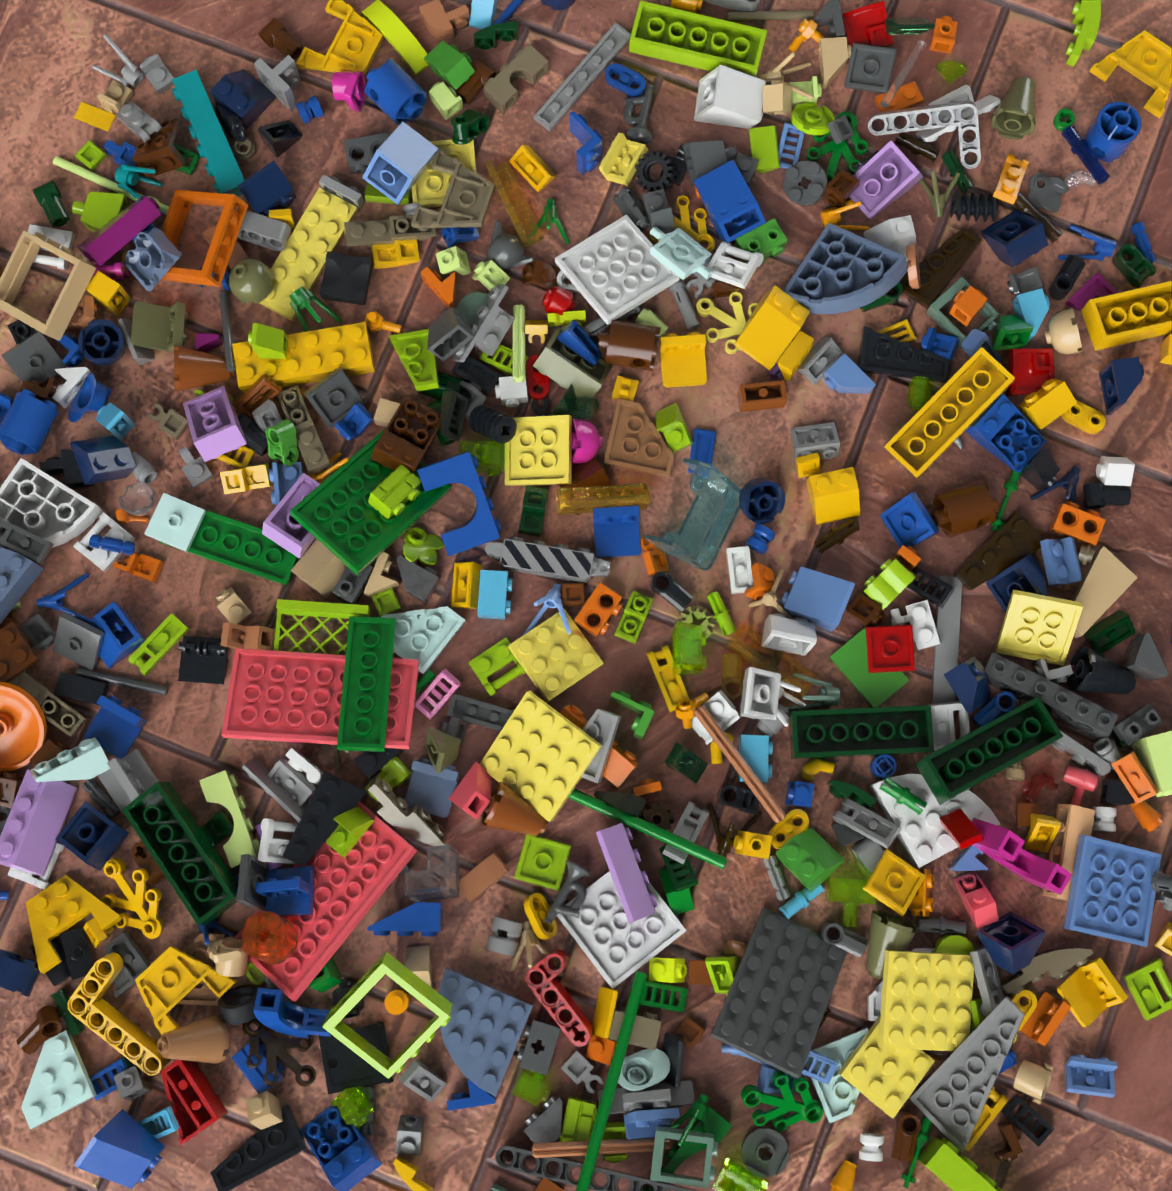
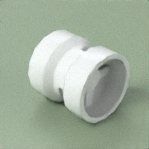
(1104, 819)
(871, 1149)

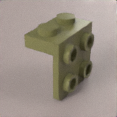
(158, 326)

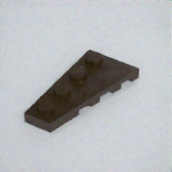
(1004, 548)

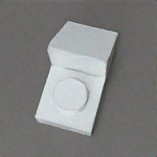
(74, 380)

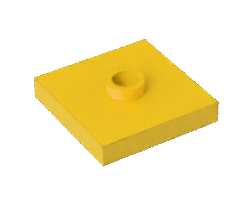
(894, 882)

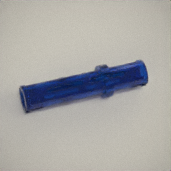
(1081, 148)

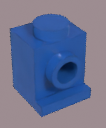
(799, 794)

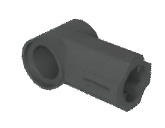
(845, 938)

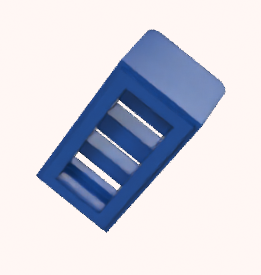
(580, 342)
(121, 1065)

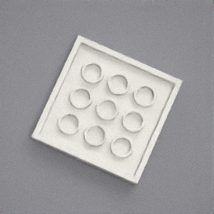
(615, 269)
(613, 942)

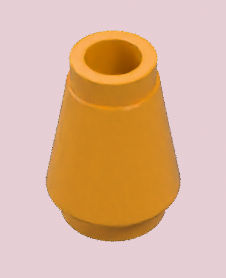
(844, 1177)

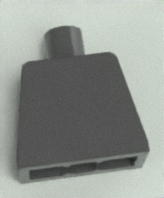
(706, 156)
(448, 333)

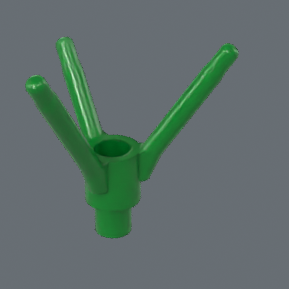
(550, 216)
(698, 1112)

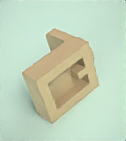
(115, 97)

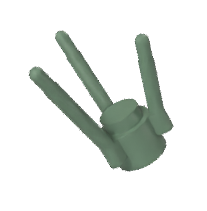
(826, 696)

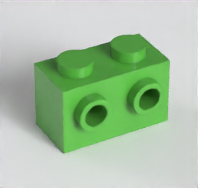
(450, 64)
(765, 239)

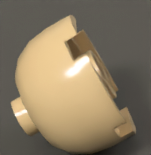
(1064, 333)

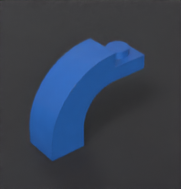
(287, 1018)

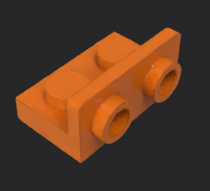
(1045, 1018)

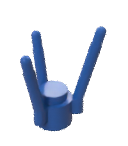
(1102, 246)

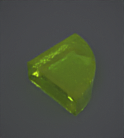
(951, 70)

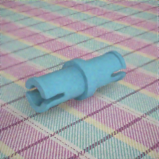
(800, 900)

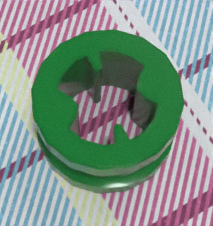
(1063, 113)

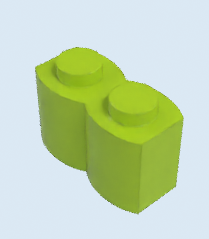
(889, 583)

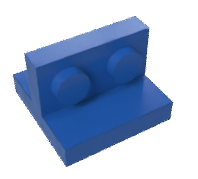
(909, 521)
(289, 891)

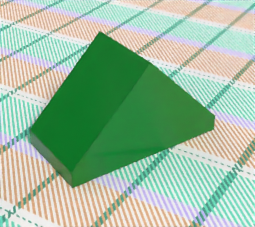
(678, 901)

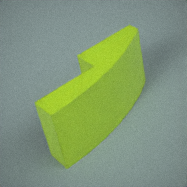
(634, 617)

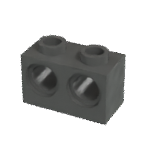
(365, 146)

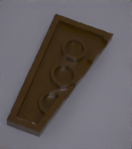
(941, 267)

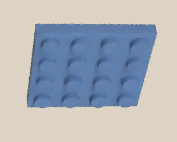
(1112, 891)

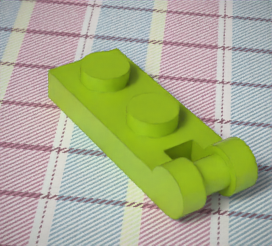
(159, 644)

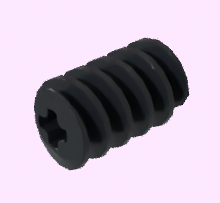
(974, 206)
(492, 424)

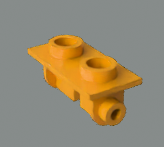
(922, 901)

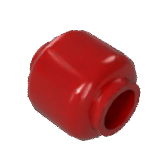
(558, 300)

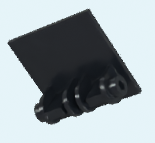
(202, 660)

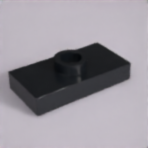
(478, 373)
(76, 953)

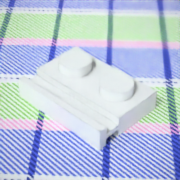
(721, 710)

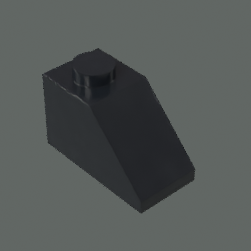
(1041, 470)

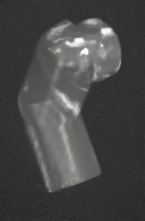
(1079, 177)

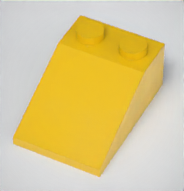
(771, 327)

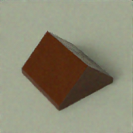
(587, 475)

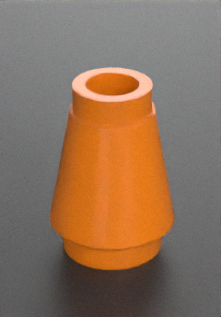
(1146, 815)

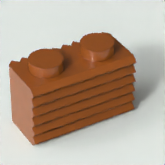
(762, 396)

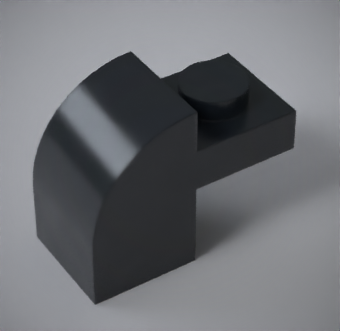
(66, 465)
(1115, 793)

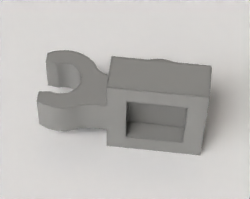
(195, 470)

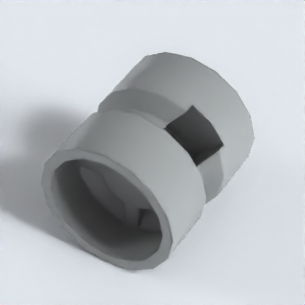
(502, 944)

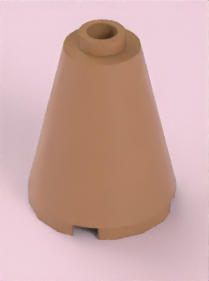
(196, 1041)

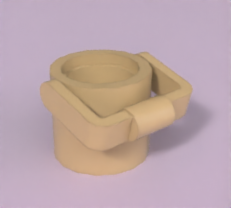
(229, 958)
(1033, 1080)

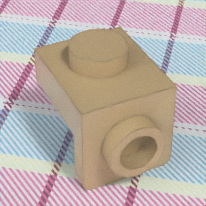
(231, 605)

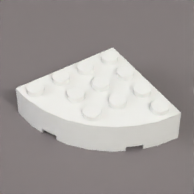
(44, 505)
(923, 834)

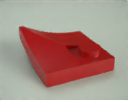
(867, 26)
(1030, 370)

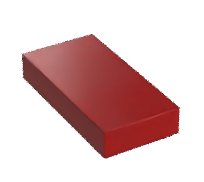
(960, 828)

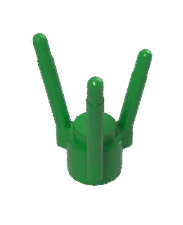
(302, 299)

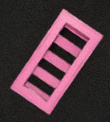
(431, 689)

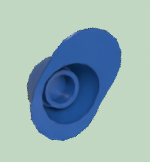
(89, 398)

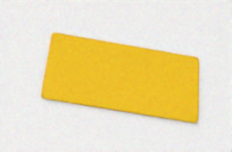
(94, 116)

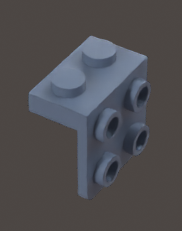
(431, 788)

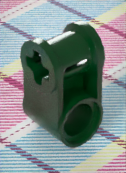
(469, 126)
(1136, 264)

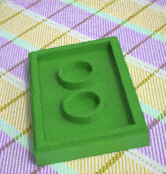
(852, 662)

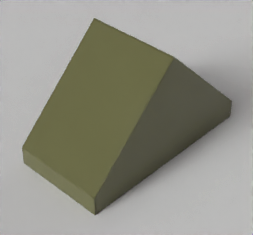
(441, 748)

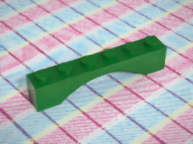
(676, 1156)

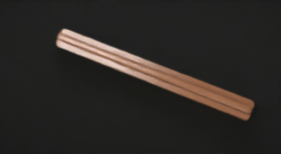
(739, 764)
(609, 1146)

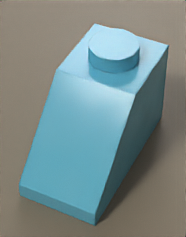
(482, 13)
(1031, 308)
(114, 421)

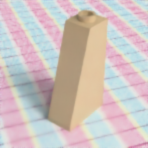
(1100, 587)

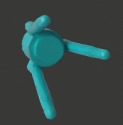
(127, 176)

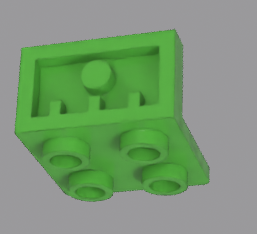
(642, 708)

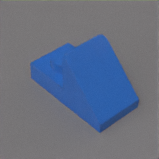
(476, 1098)

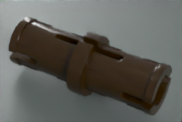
(917, 146)
(836, 535)

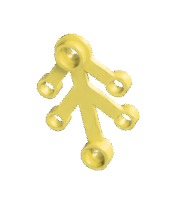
(735, 325)

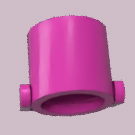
(349, 87)

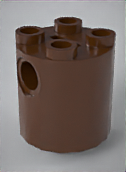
(630, 344)
(964, 508)

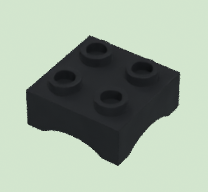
(346, 278)

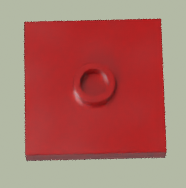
(890, 649)

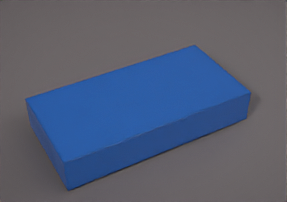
(703, 446)

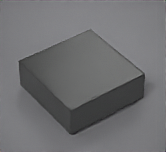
(840, 129)

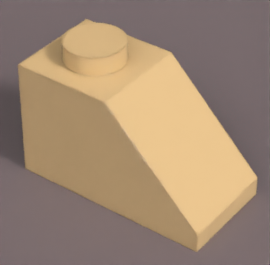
(832, 58)

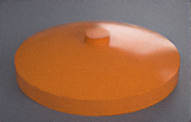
(21, 727)

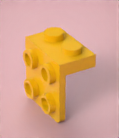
(683, 360)
(1091, 991)

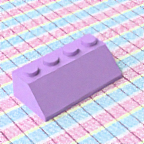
(35, 824)
(626, 873)

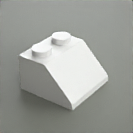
(788, 634)
(760, 694)

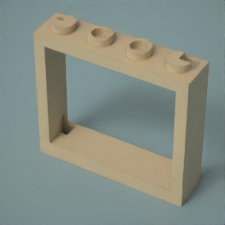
(70, 296)

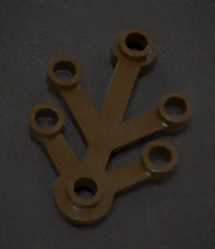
(274, 1048)

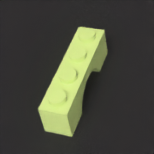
(222, 789)

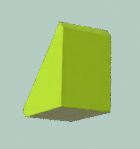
(722, 971)

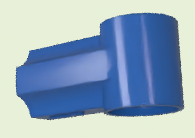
(993, 710)

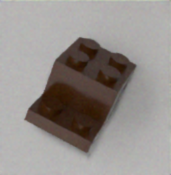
(15, 649)

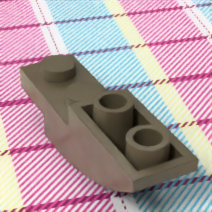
(384, 231)
(306, 432)
(53, 707)
(412, 822)
(1052, 962)

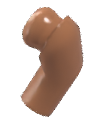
(734, 947)

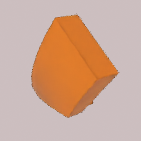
(141, 566)

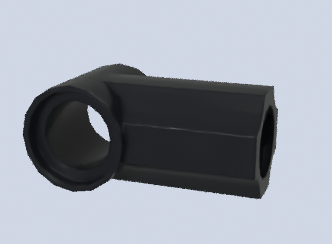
(1066, 277)
(254, 437)
(1099, 496)
(673, 593)

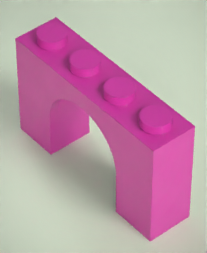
(1007, 850)

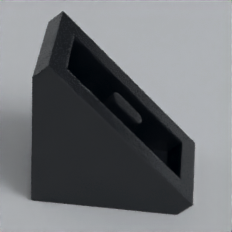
(279, 136)

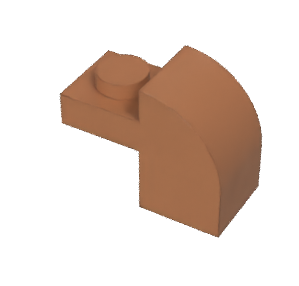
(441, 23)
(84, 314)
(247, 637)

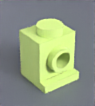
(445, 100)

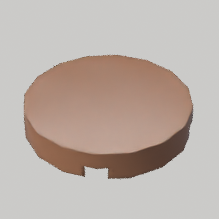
(913, 266)

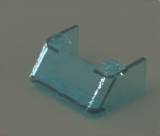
(707, 519)

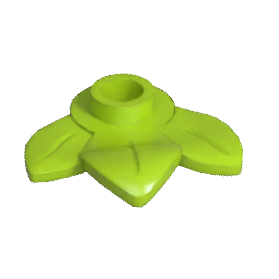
(421, 546)

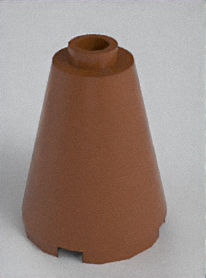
(198, 369)
(512, 813)

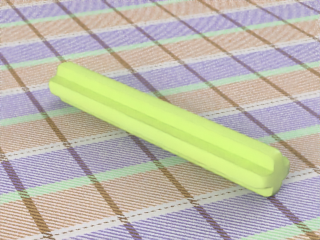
(519, 343)

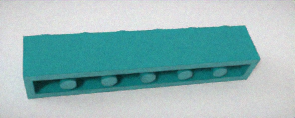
(209, 133)

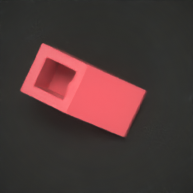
(473, 791)
(977, 899)

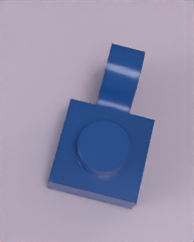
(122, 154)

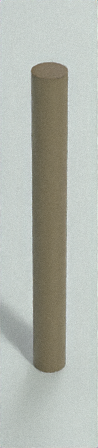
(770, 15)

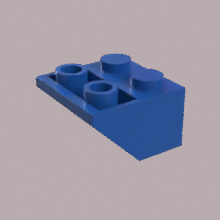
(120, 634)

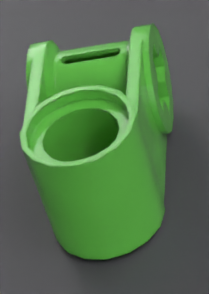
(283, 442)

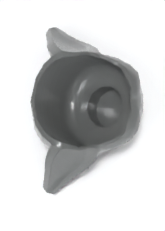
(506, 249)

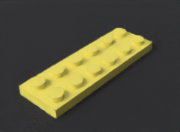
(306, 249)

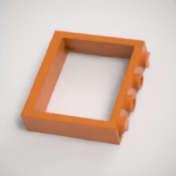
(222, 241)

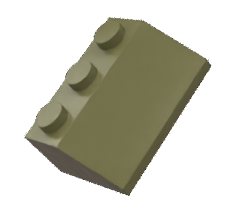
(569, 368)

